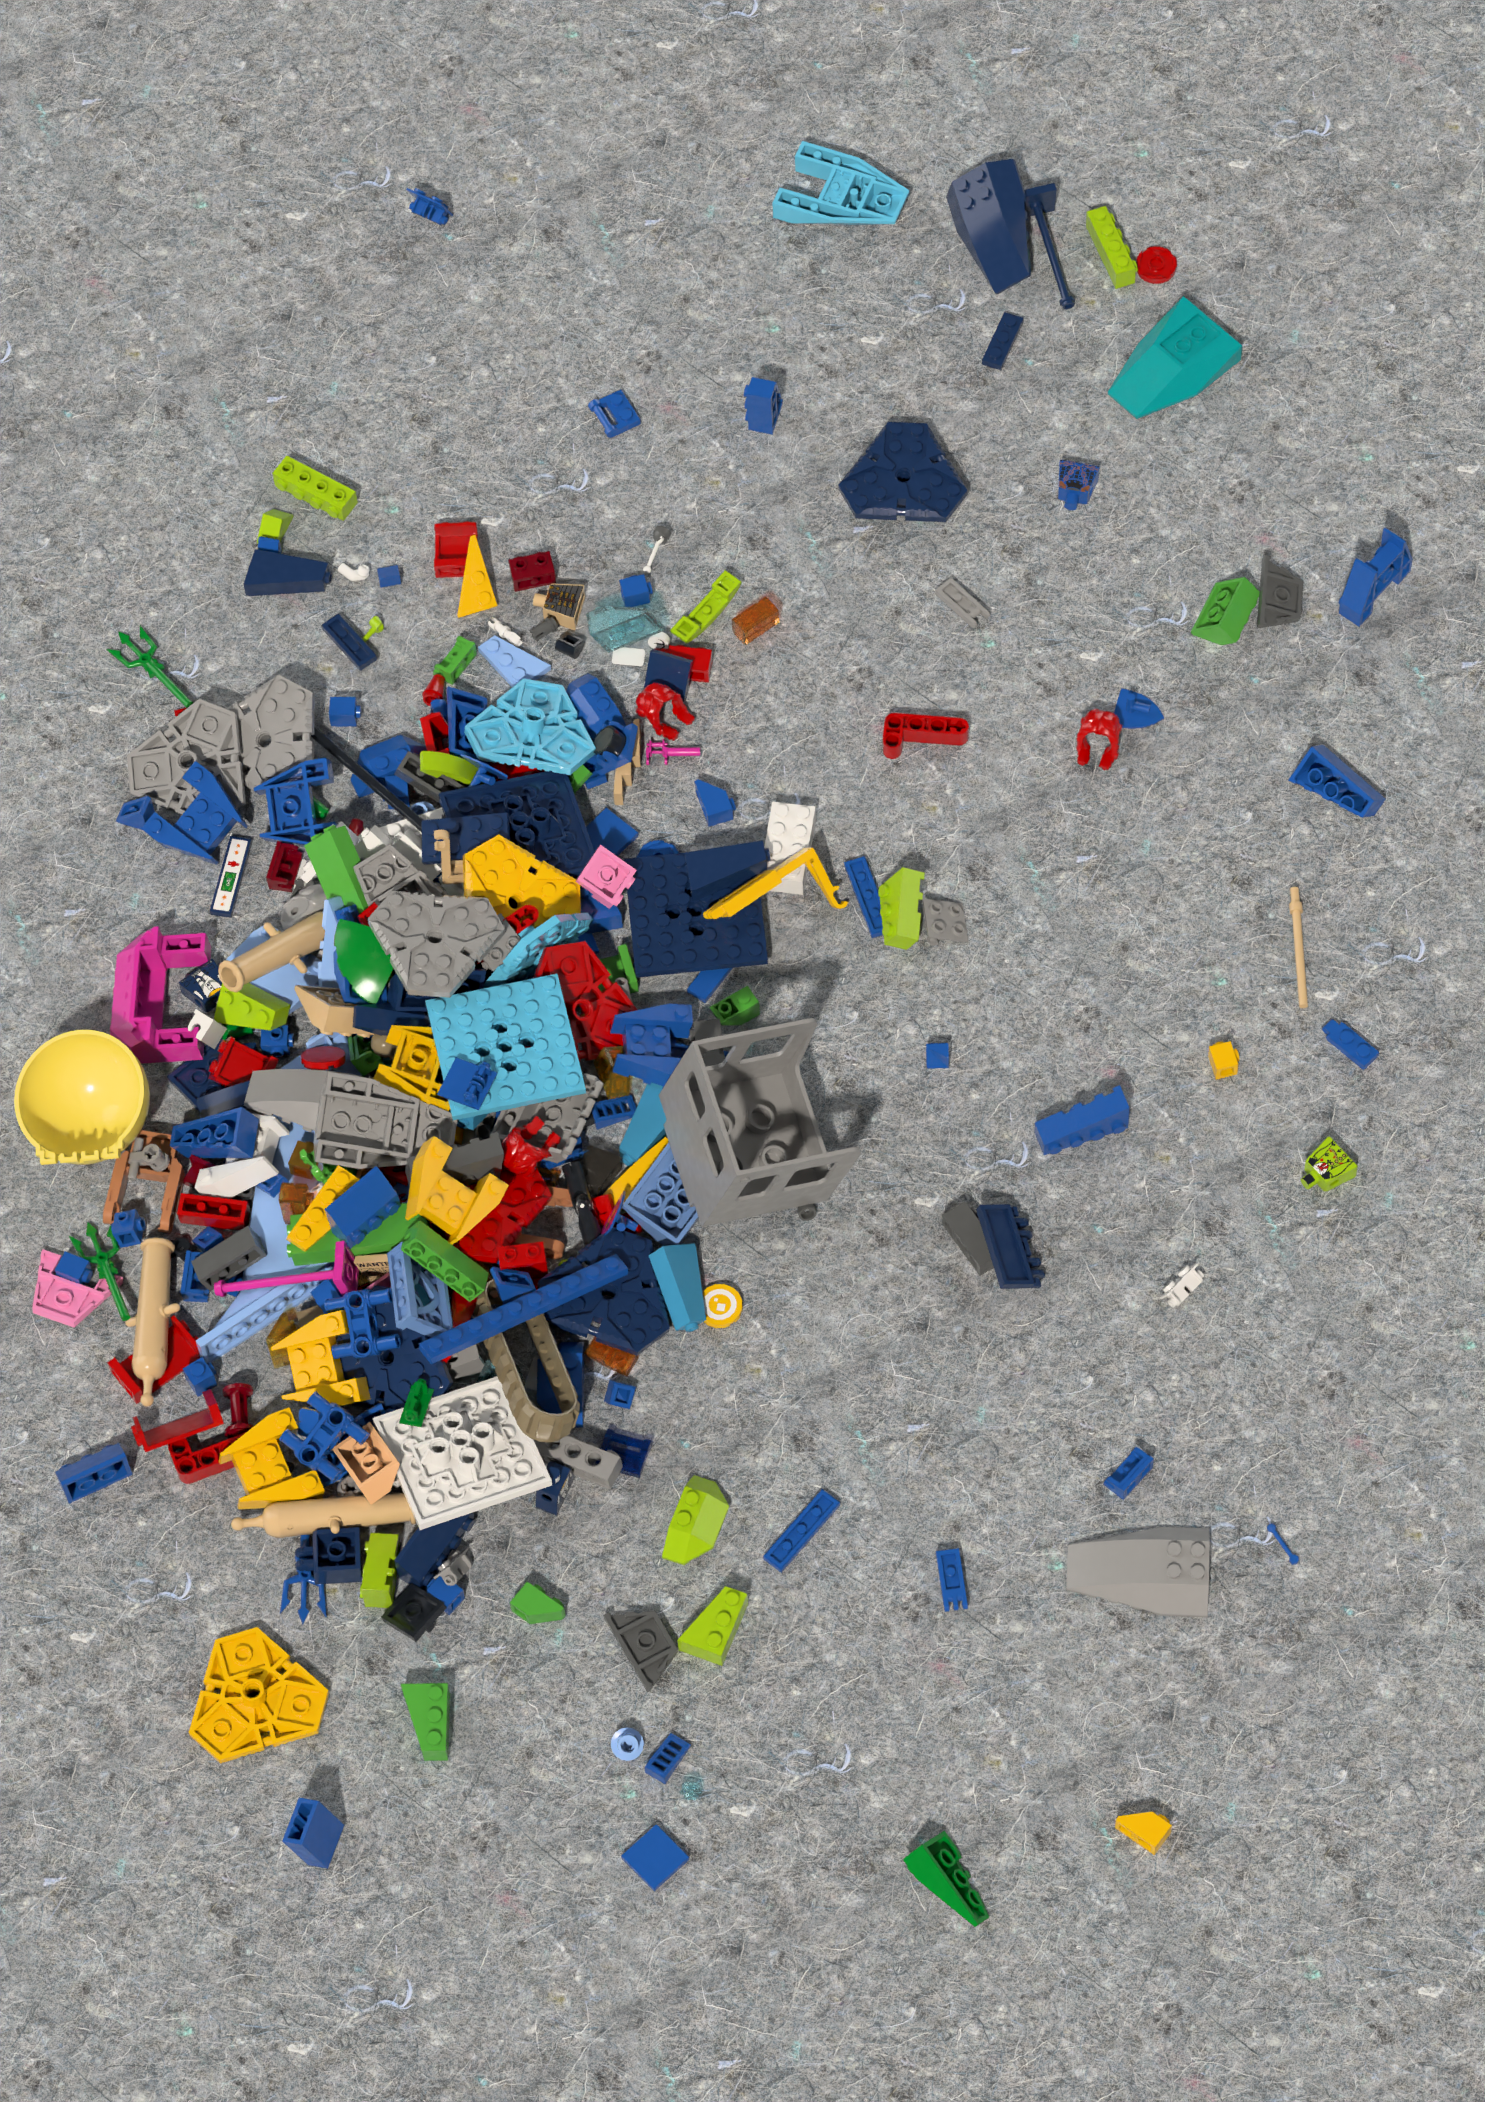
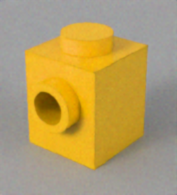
(1223, 1059)

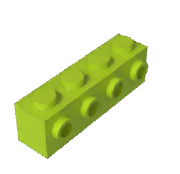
(1110, 247)
(314, 488)

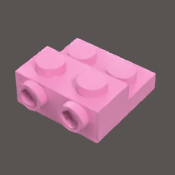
(606, 877)

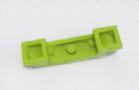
(708, 609)
(449, 765)

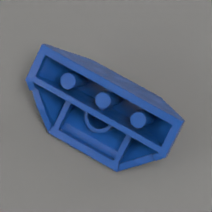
(593, 704)
(384, 760)
(574, 1362)

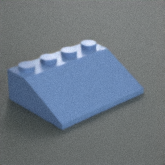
(661, 1202)

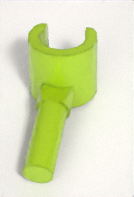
(377, 627)

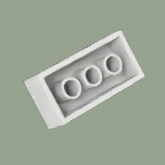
(788, 832)

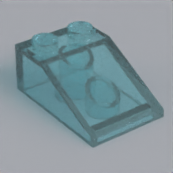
(621, 626)

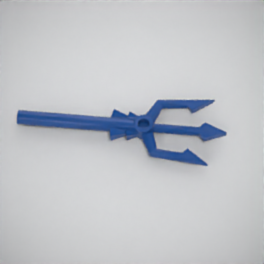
(303, 1577)

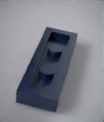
(1002, 341)
(349, 642)

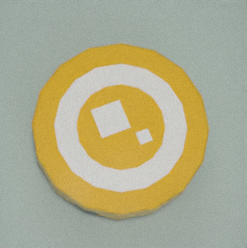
(721, 1305)

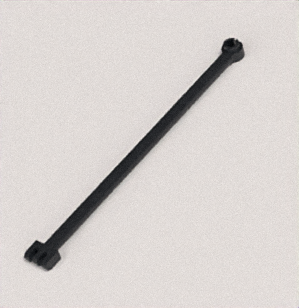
(367, 778)

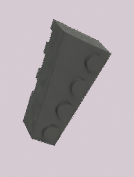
(708, 1029)
(470, 1161)

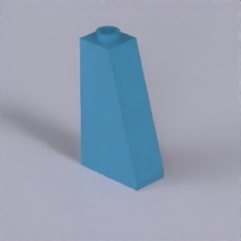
(645, 1127)
(680, 1284)

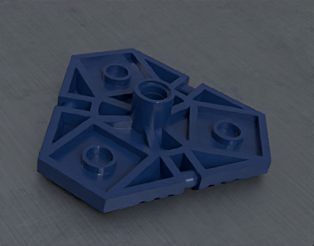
(904, 477)
(634, 1314)
(403, 1372)

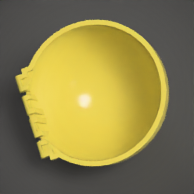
(81, 1098)

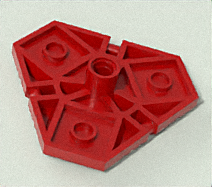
(579, 978)
(521, 1203)

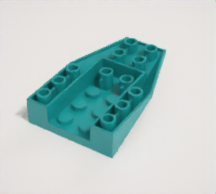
(1174, 361)

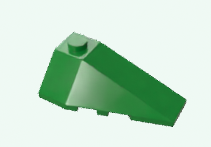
(939, 1870)

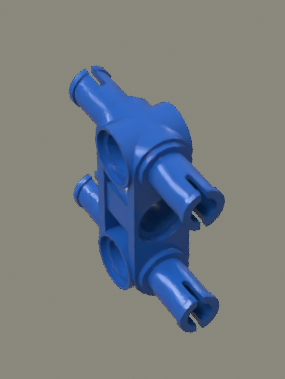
(362, 1323)
(324, 1436)

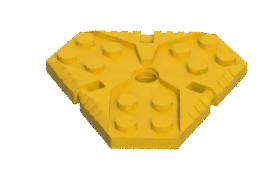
(501, 872)
(286, 1706)

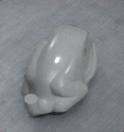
(299, 907)

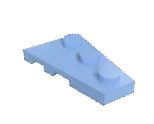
(511, 661)

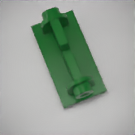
(416, 1404)

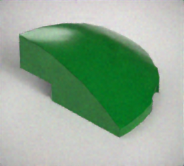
(361, 960)

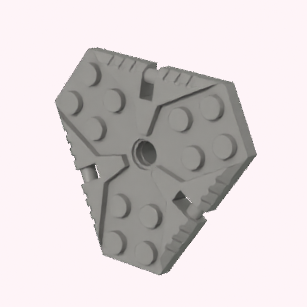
(277, 712)
(202, 734)
(435, 938)

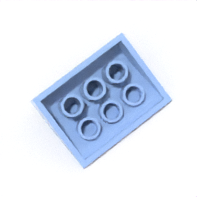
(283, 980)

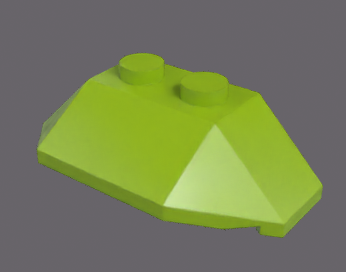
(695, 1521)

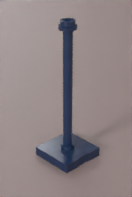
(1040, 201)

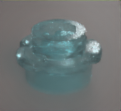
(690, 1790)

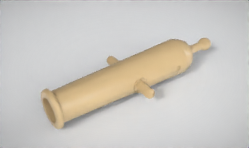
(274, 953)
(152, 1315)
(306, 1516)

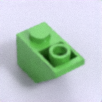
(737, 1008)
(535, 1606)

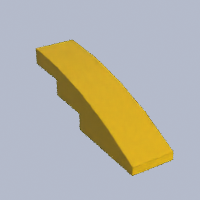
(635, 1173)

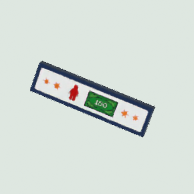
(230, 877)

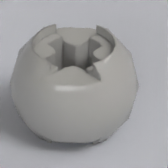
(346, 1484)

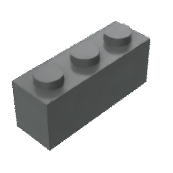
(967, 1233)
(229, 1257)

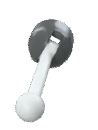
(661, 536)

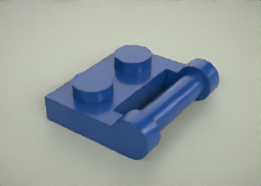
(620, 410)

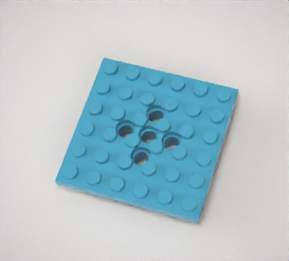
(529, 1015)

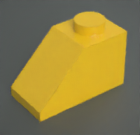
(1145, 1829)

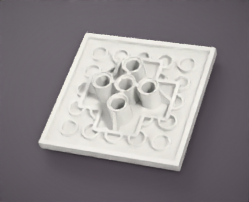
(463, 1454)

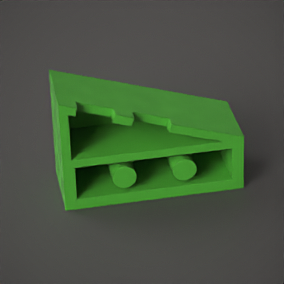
(429, 1713)

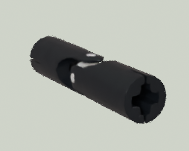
(578, 1185)

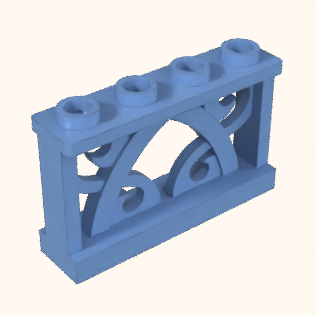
(407, 1305)

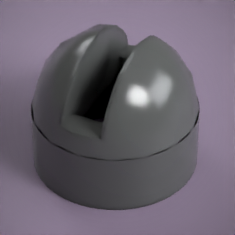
(806, 1216)

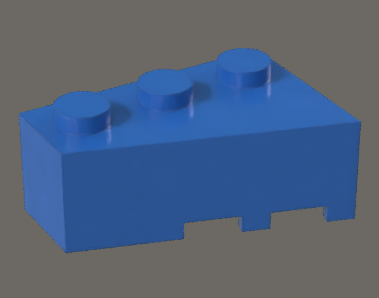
(762, 405)

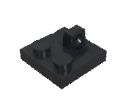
(414, 1612)

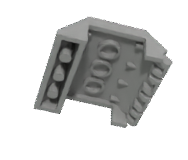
(561, 1116)

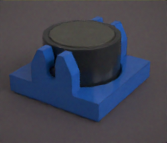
(614, 746)

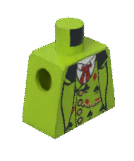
(1328, 1167)

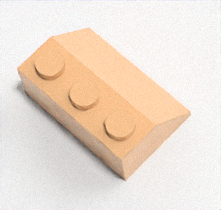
(369, 1464)

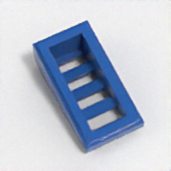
(607, 1120)
(655, 1772)

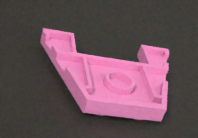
(64, 1299)

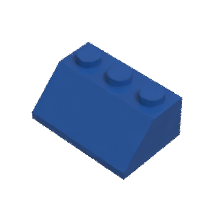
(362, 1208)
(93, 1472)

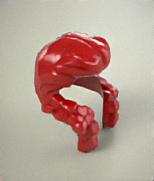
(650, 703)
(1100, 723)
(521, 1156)

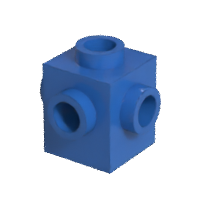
(277, 1041)
(128, 1228)

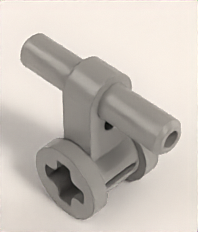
(150, 1155)

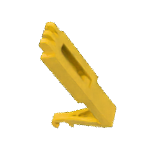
(771, 878)

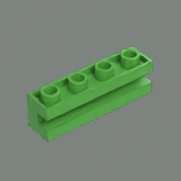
(444, 1261)

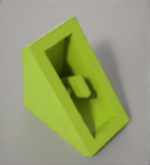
(274, 524)

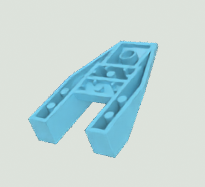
(851, 195)

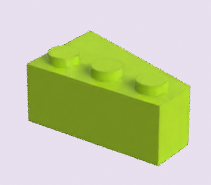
(900, 908)
(715, 1627)

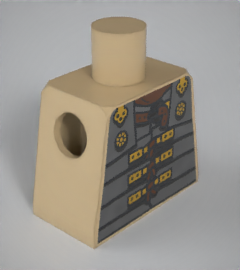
(562, 603)

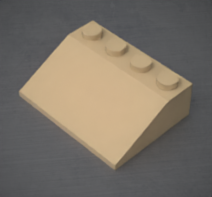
(328, 1010)

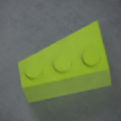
(251, 1008)
(380, 1570)

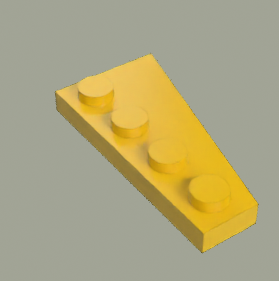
(314, 1222)

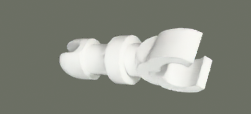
(505, 632)

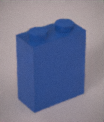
(313, 1833)

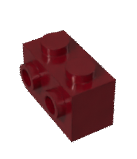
(532, 571)

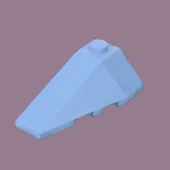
(329, 923)

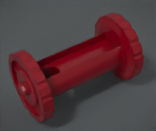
(238, 1397)

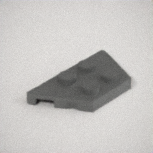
(1278, 596)
(643, 1643)

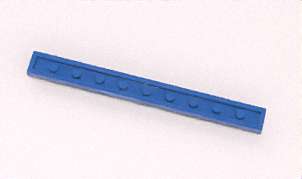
(523, 1309)

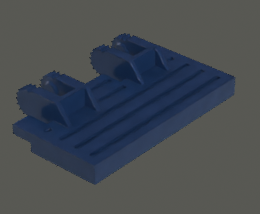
(1009, 1246)

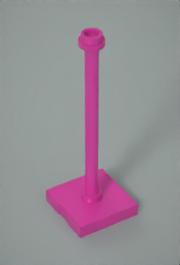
(344, 1276)

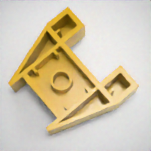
(413, 1065)
(445, 1199)
(315, 1366)
(263, 1466)

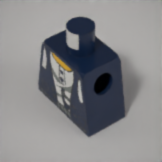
(203, 986)
(561, 1483)

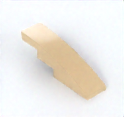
(623, 774)

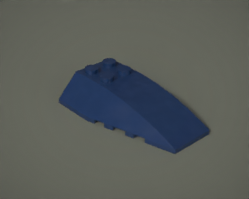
(992, 221)

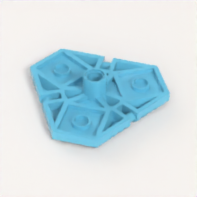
(532, 728)
(526, 955)

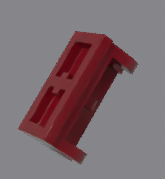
(284, 867)

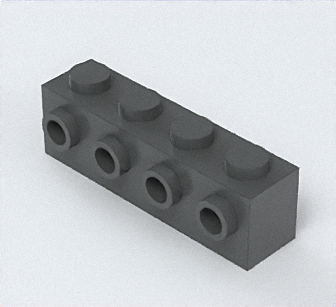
(431, 786)

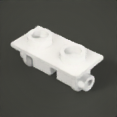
(1175, 1290)

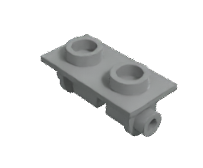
(454, 1567)

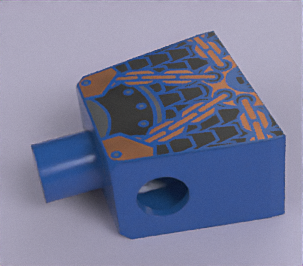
(1076, 483)

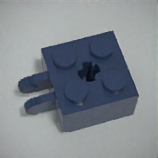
(334, 1556)

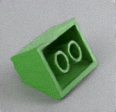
(1226, 611)

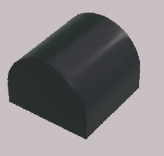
(569, 645)

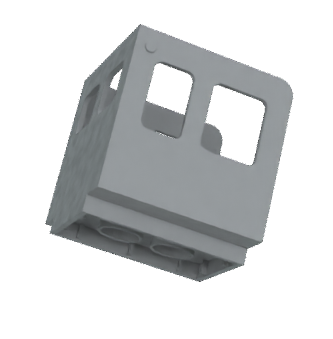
(748, 1128)

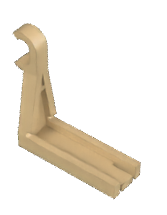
(451, 870)

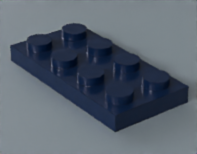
(464, 834)

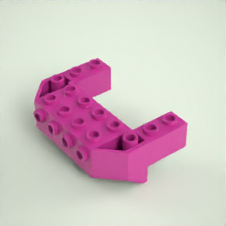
(141, 995)

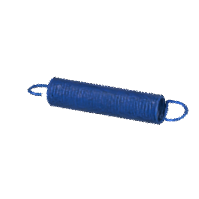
(576, 1154)

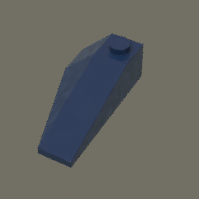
(380, 1017)

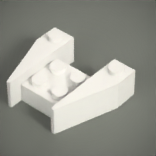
(244, 1173)

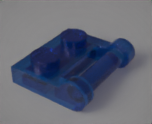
(632, 1461)

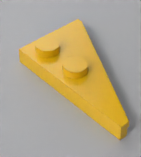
(476, 587)

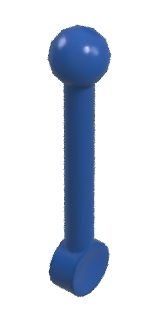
(1293, 1558)

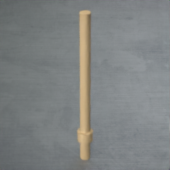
(1296, 910)

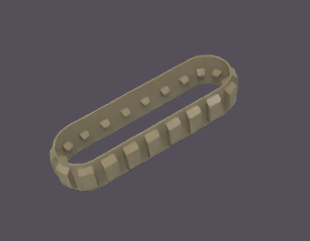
(532, 1421)

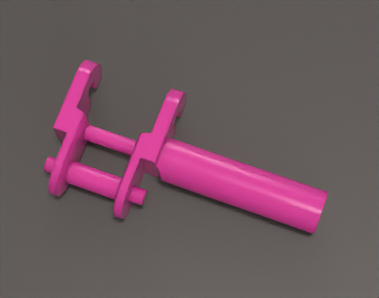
(691, 751)

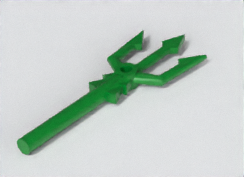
(150, 665)
(104, 1266)

